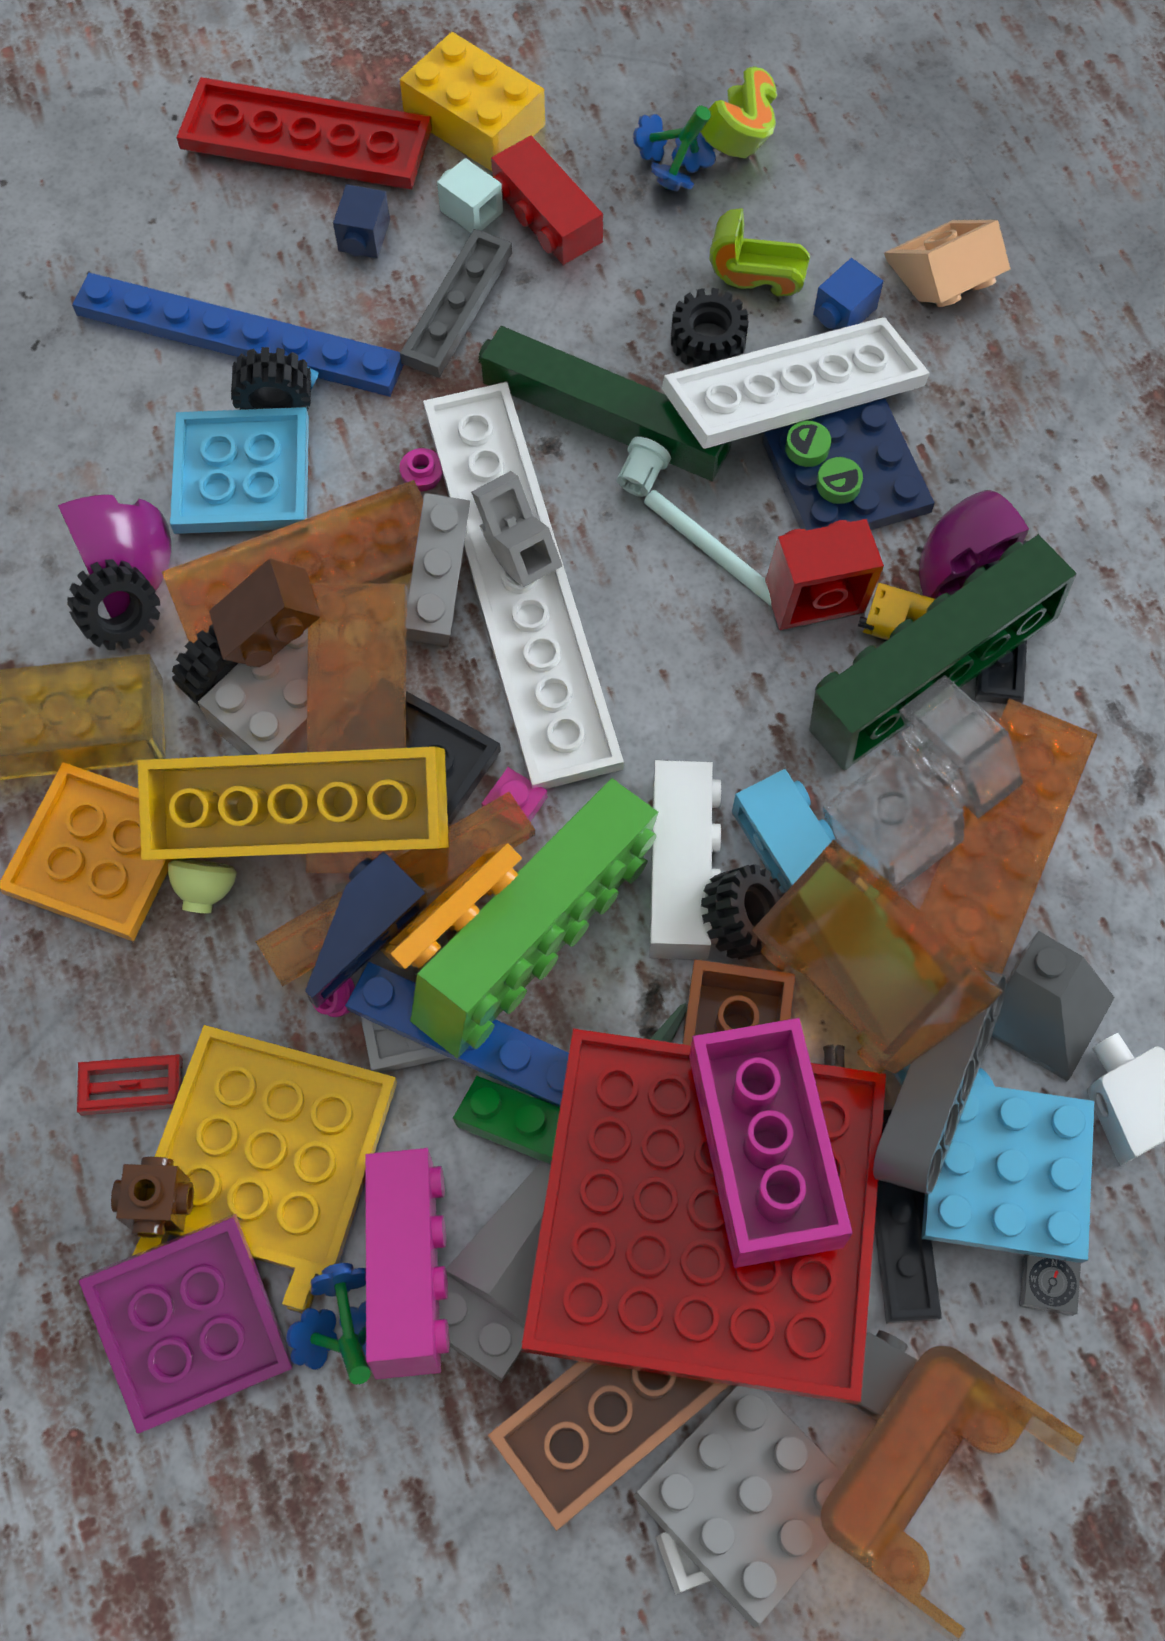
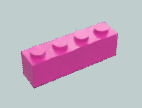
(402, 1264)

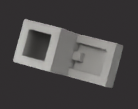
(512, 532)

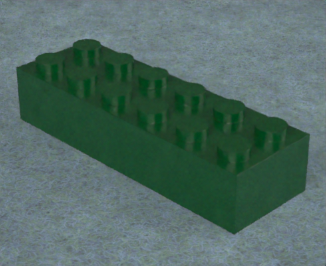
(953, 639)

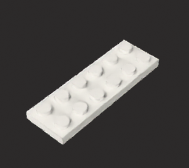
(793, 382)

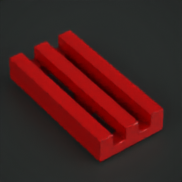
(128, 1104)

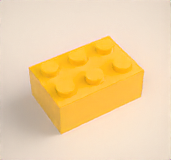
(473, 99)

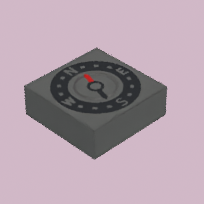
(1050, 1285)

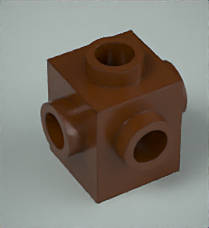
(167, 1206)

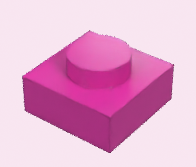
(521, 789)

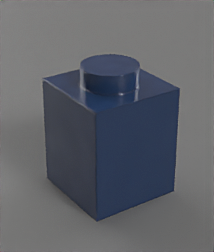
(361, 221)

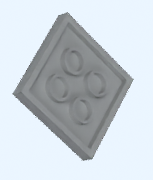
(745, 1500)

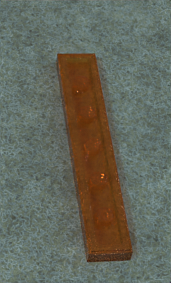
(297, 944)

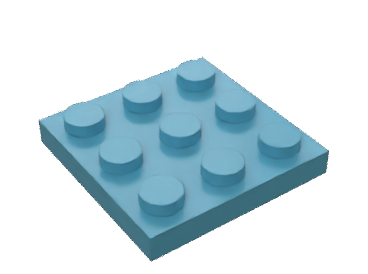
(239, 470)
(1016, 1176)

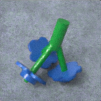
(690, 152)
(314, 1333)

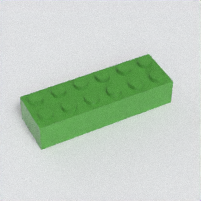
(532, 919)

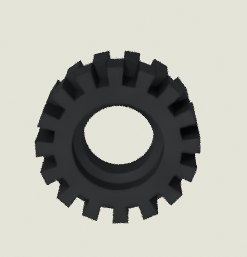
(711, 310)
(270, 380)
(96, 588)
(201, 666)
(726, 904)

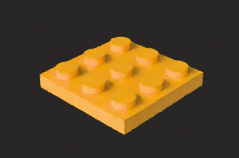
(86, 855)
(453, 907)

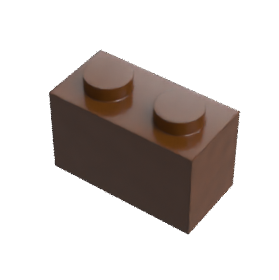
(264, 613)

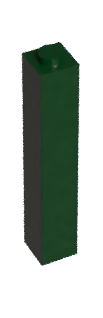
(594, 398)

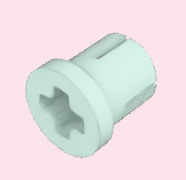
(642, 466)

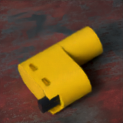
(891, 608)

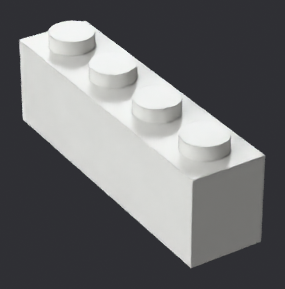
(682, 858)

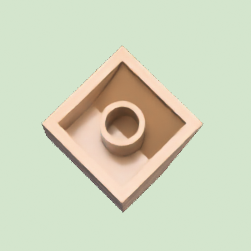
(951, 260)

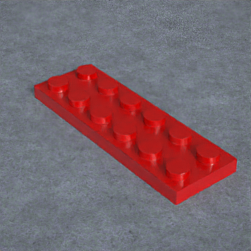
(305, 133)

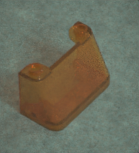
(874, 959)

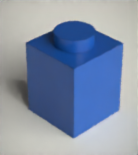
(847, 296)

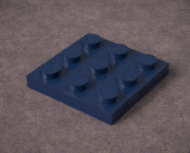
(872, 439)

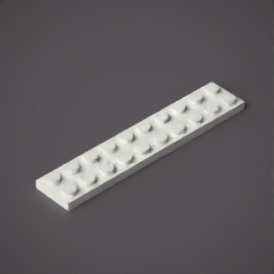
(534, 627)

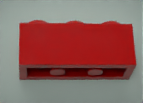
(547, 200)

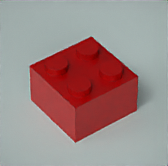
(823, 573)

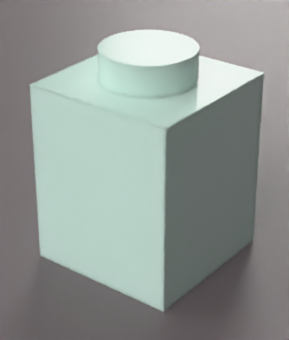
(470, 196)

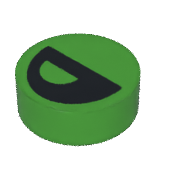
(808, 443)
(839, 480)

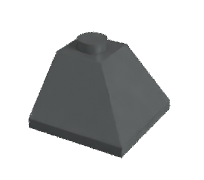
(1052, 1006)

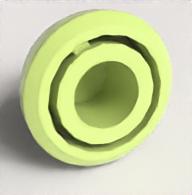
(200, 882)

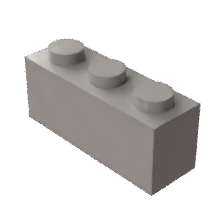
(436, 569)

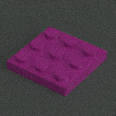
(186, 1323)

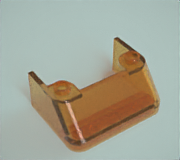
(905, 1453)

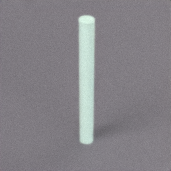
(708, 544)

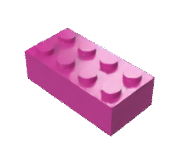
(768, 1143)

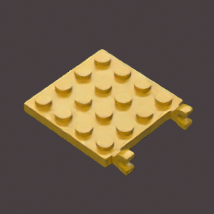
(277, 1146)

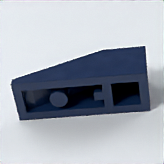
(369, 914)

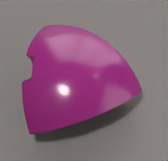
(119, 532)
(966, 538)

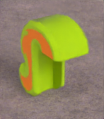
(746, 119)
(755, 261)

